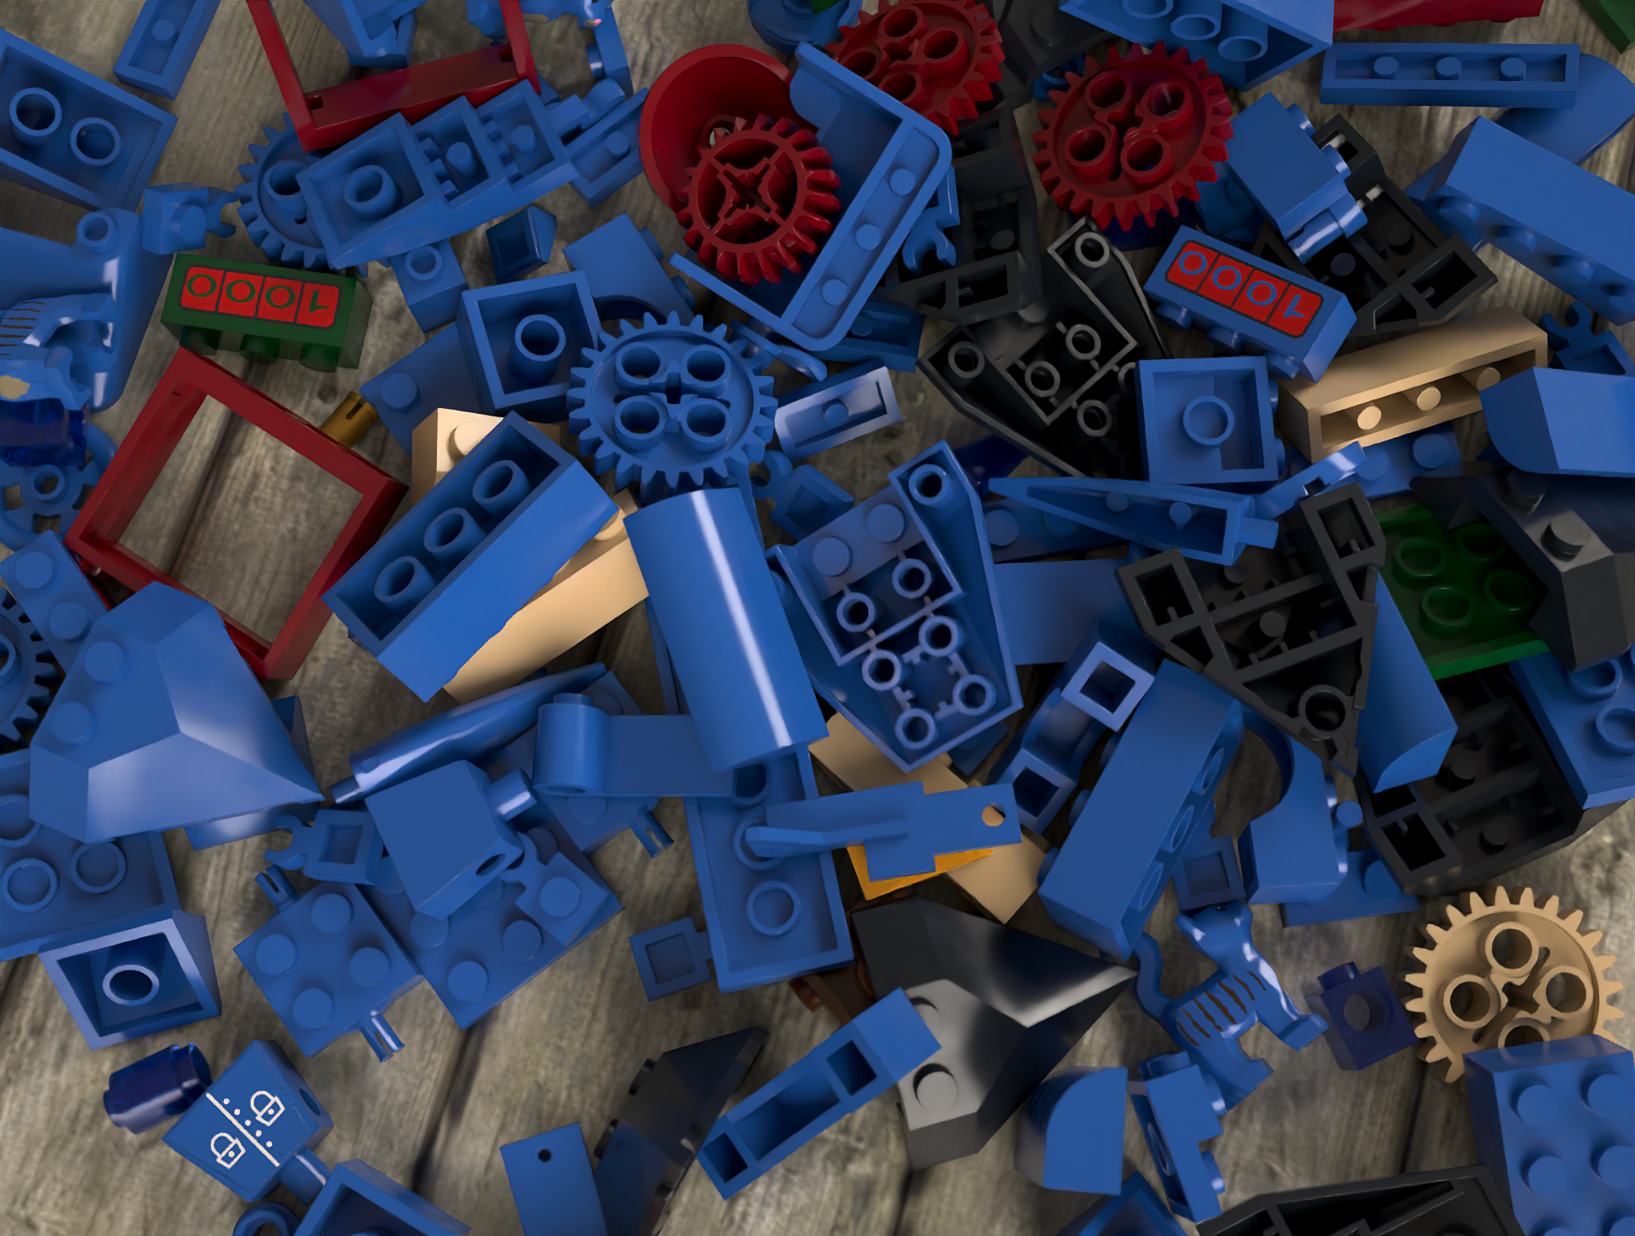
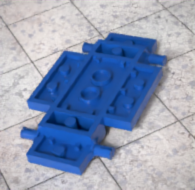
(354, 949)

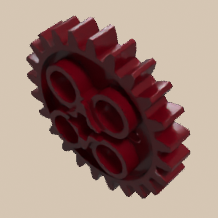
(926, 56)
(1145, 92)

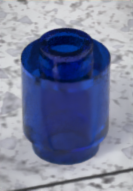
(157, 1088)

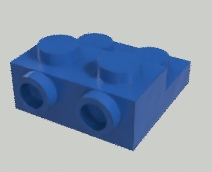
(1209, 423)
(1175, 1113)

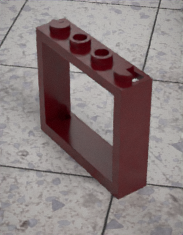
(352, 108)
(148, 449)

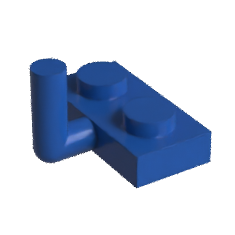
(1364, 891)

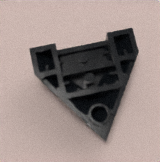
(996, 237)
(1395, 267)
(1280, 625)
(994, 1002)
(666, 1127)

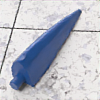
(1157, 515)
(456, 734)

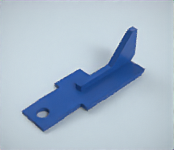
(894, 823)

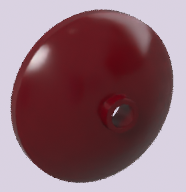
(702, 93)

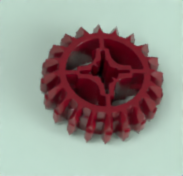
(784, 158)

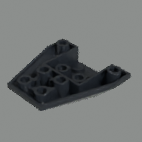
(1062, 368)

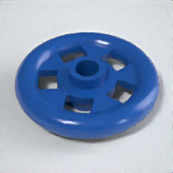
(19, 525)

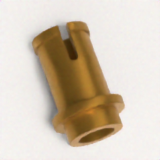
(350, 420)

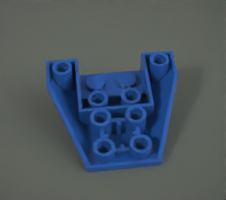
(904, 613)

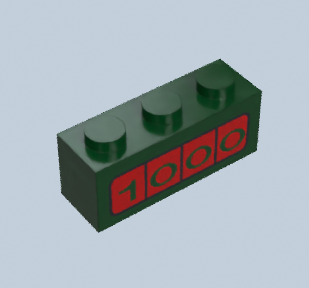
(267, 312)

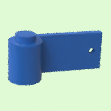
(621, 755)
(556, 1188)

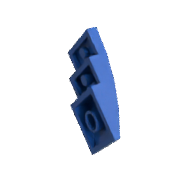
(434, 178)

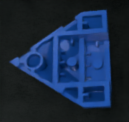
(160, 728)

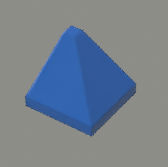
(521, 243)

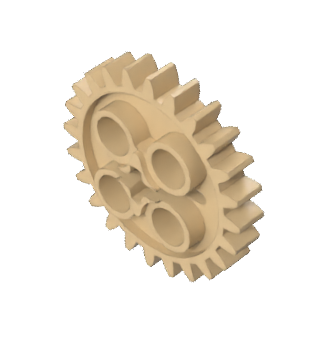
(1463, 953)

